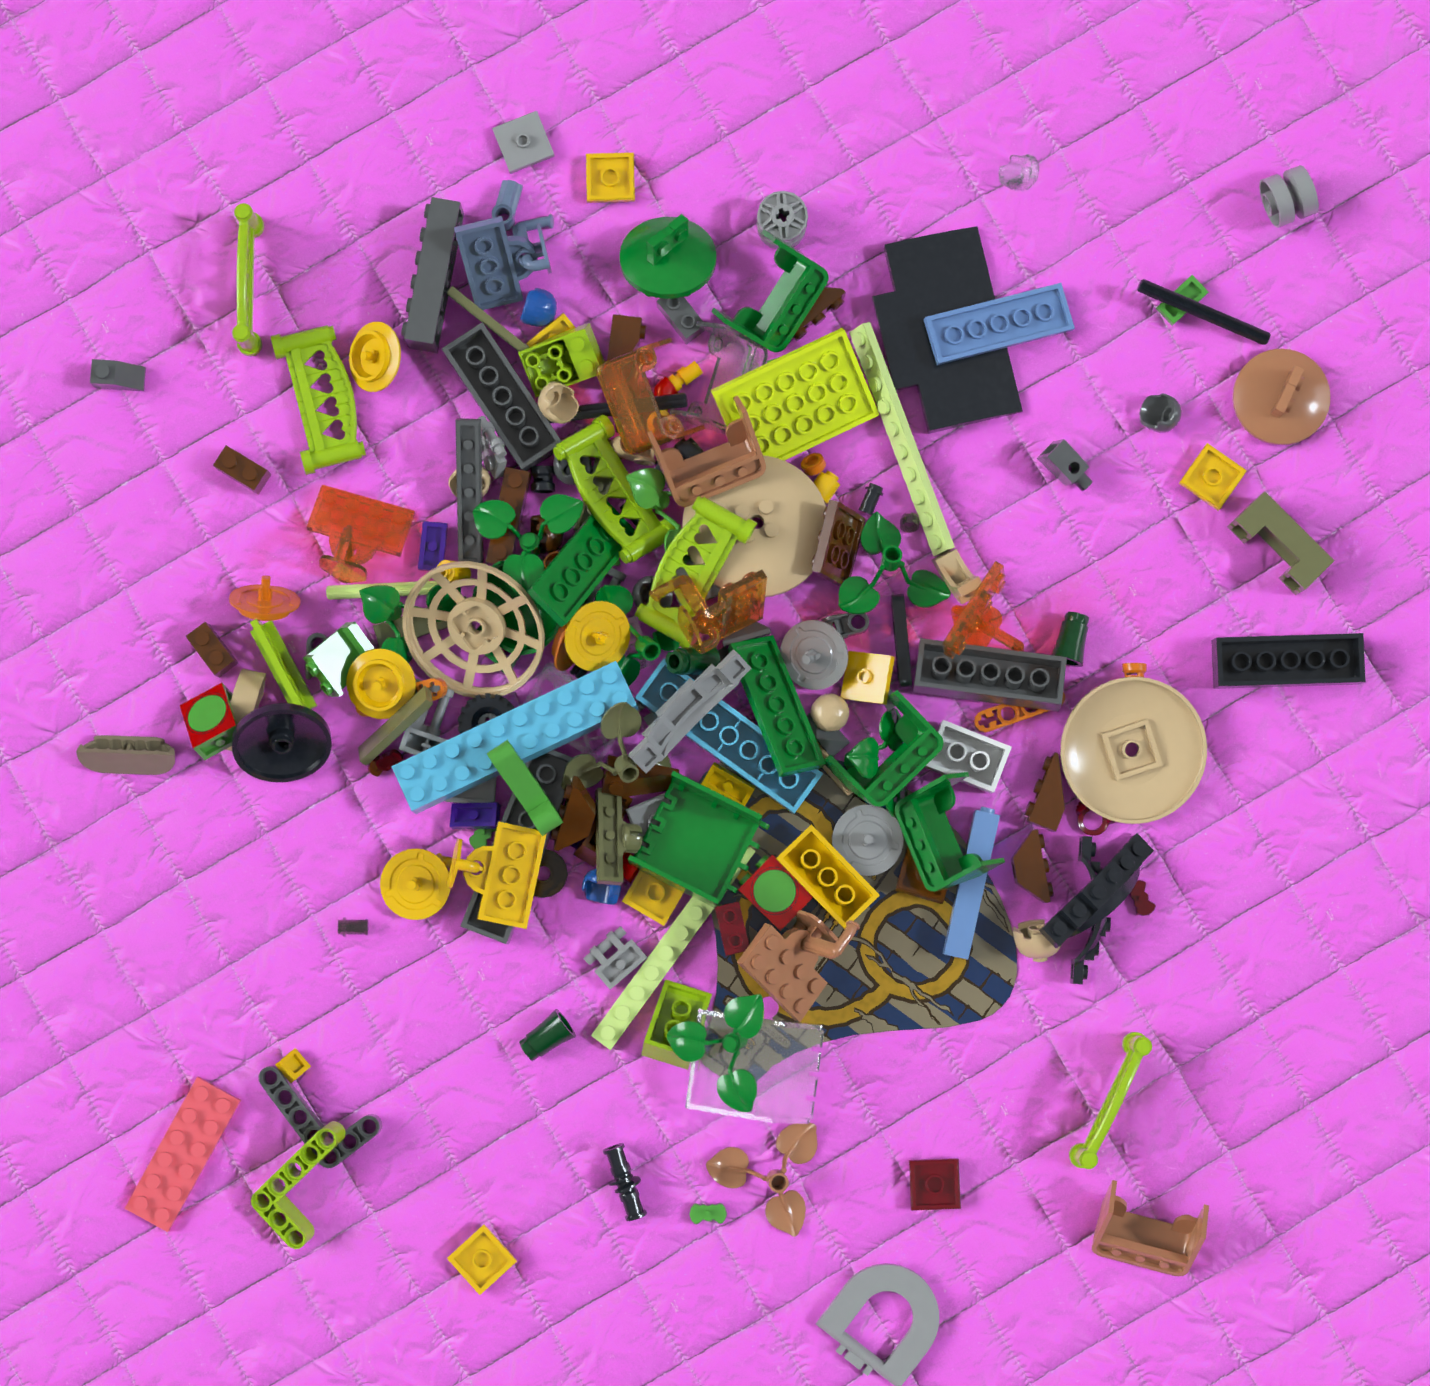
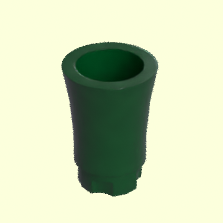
(1072, 639)
(690, 661)
(547, 1035)

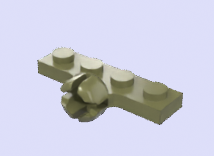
(613, 838)

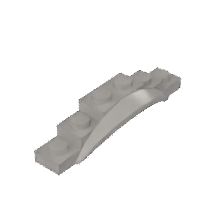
(687, 708)

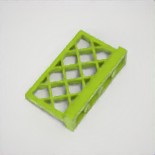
(281, 664)

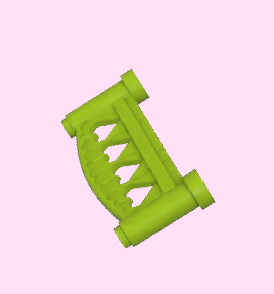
(249, 228)
(298, 349)
(594, 443)
(726, 530)
(1085, 1154)

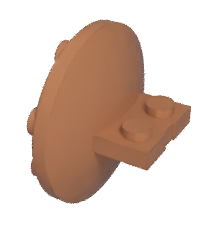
(1281, 397)

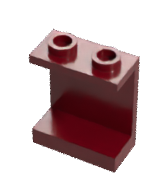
(732, 928)

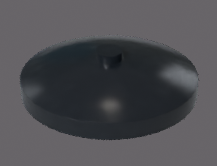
(281, 742)

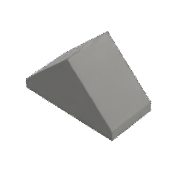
(417, 741)

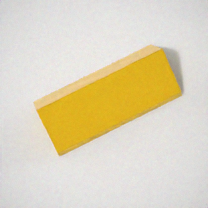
(827, 876)

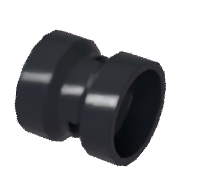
(543, 479)

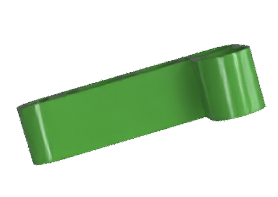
(525, 787)

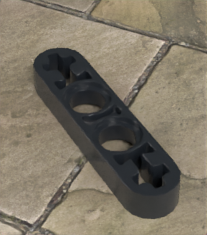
(901, 641)

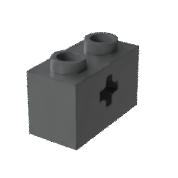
(681, 317)

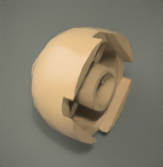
(1032, 942)

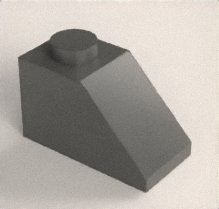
(117, 375)

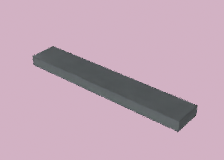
(469, 488)

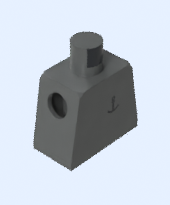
(1057, 460)

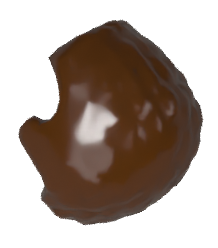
(550, 541)

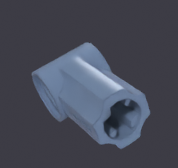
(508, 202)

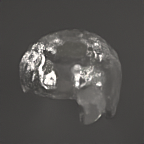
(1019, 173)

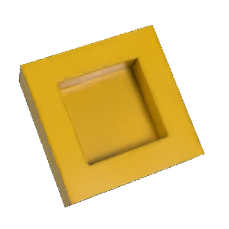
(293, 1065)

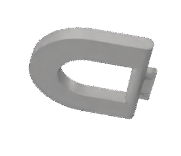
(854, 1296)

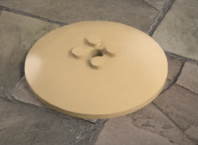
(788, 539)
(1167, 759)

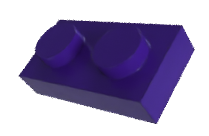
(432, 545)
(475, 815)

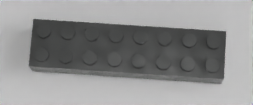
(548, 772)

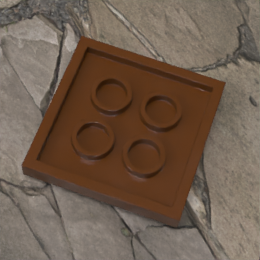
(838, 543)

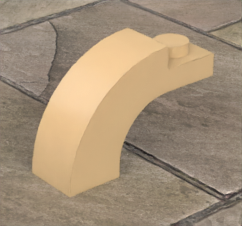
(956, 575)
(247, 693)

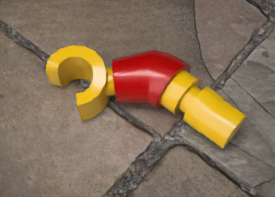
(673, 384)

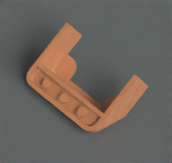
(715, 469)
(1146, 1240)

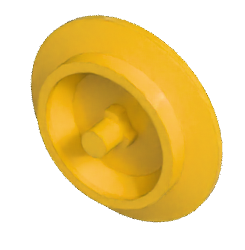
(374, 356)
(597, 635)
(380, 683)
(415, 884)

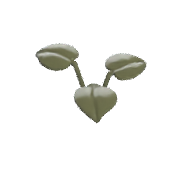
(619, 722)

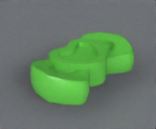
(480, 837)
(703, 1212)

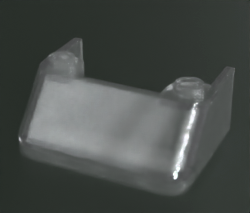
(735, 356)

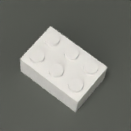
(970, 753)

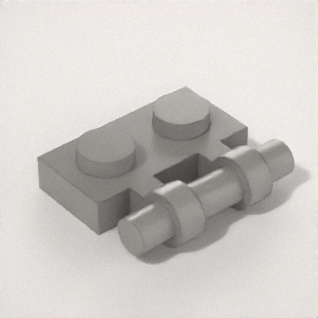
(492, 449)
(620, 963)

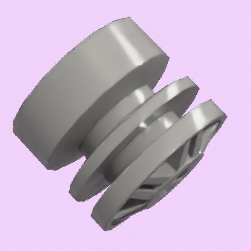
(792, 208)

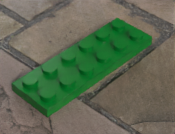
(577, 569)
(778, 707)

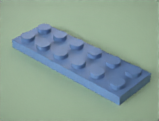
(999, 323)

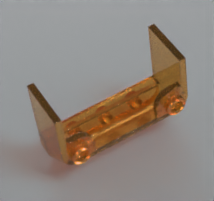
(633, 401)

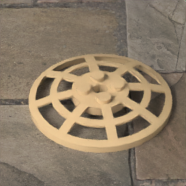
(465, 636)

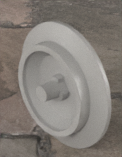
(814, 654)
(868, 839)

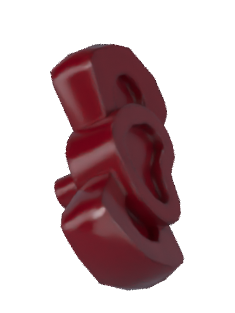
(384, 762)
(1140, 897)

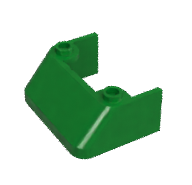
(787, 302)
(919, 748)
(932, 838)

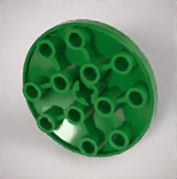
(668, 257)

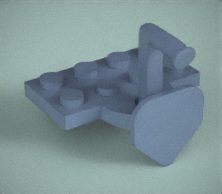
(500, 261)

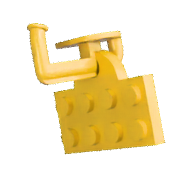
(506, 875)

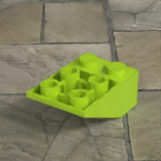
(562, 358)

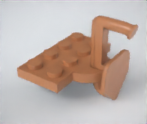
(787, 961)

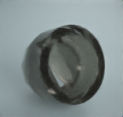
(909, 522)

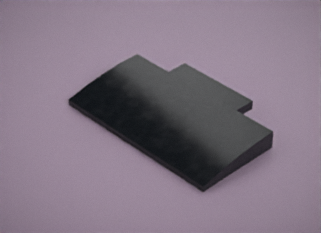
(931, 278)

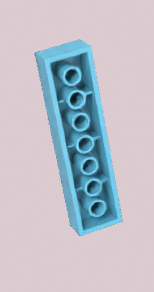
(733, 742)

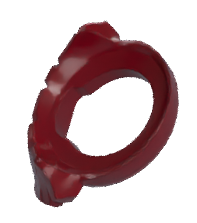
(1081, 811)

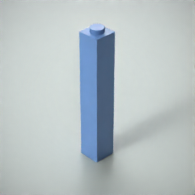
(970, 893)

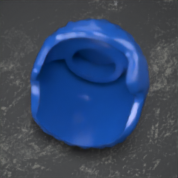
(539, 308)
(600, 892)

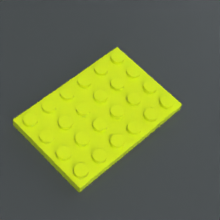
(801, 397)

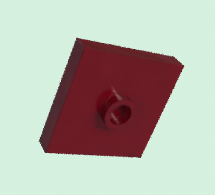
(934, 1184)

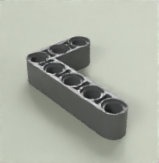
(312, 1121)

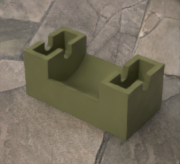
(1286, 538)

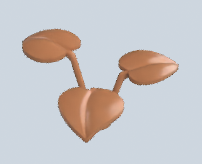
(782, 1211)

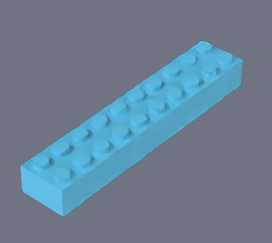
(530, 729)

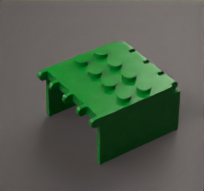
(698, 840)

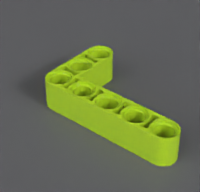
(291, 1176)

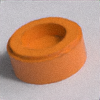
(813, 464)

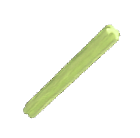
(352, 591)

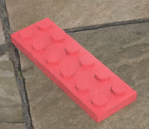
(182, 1154)

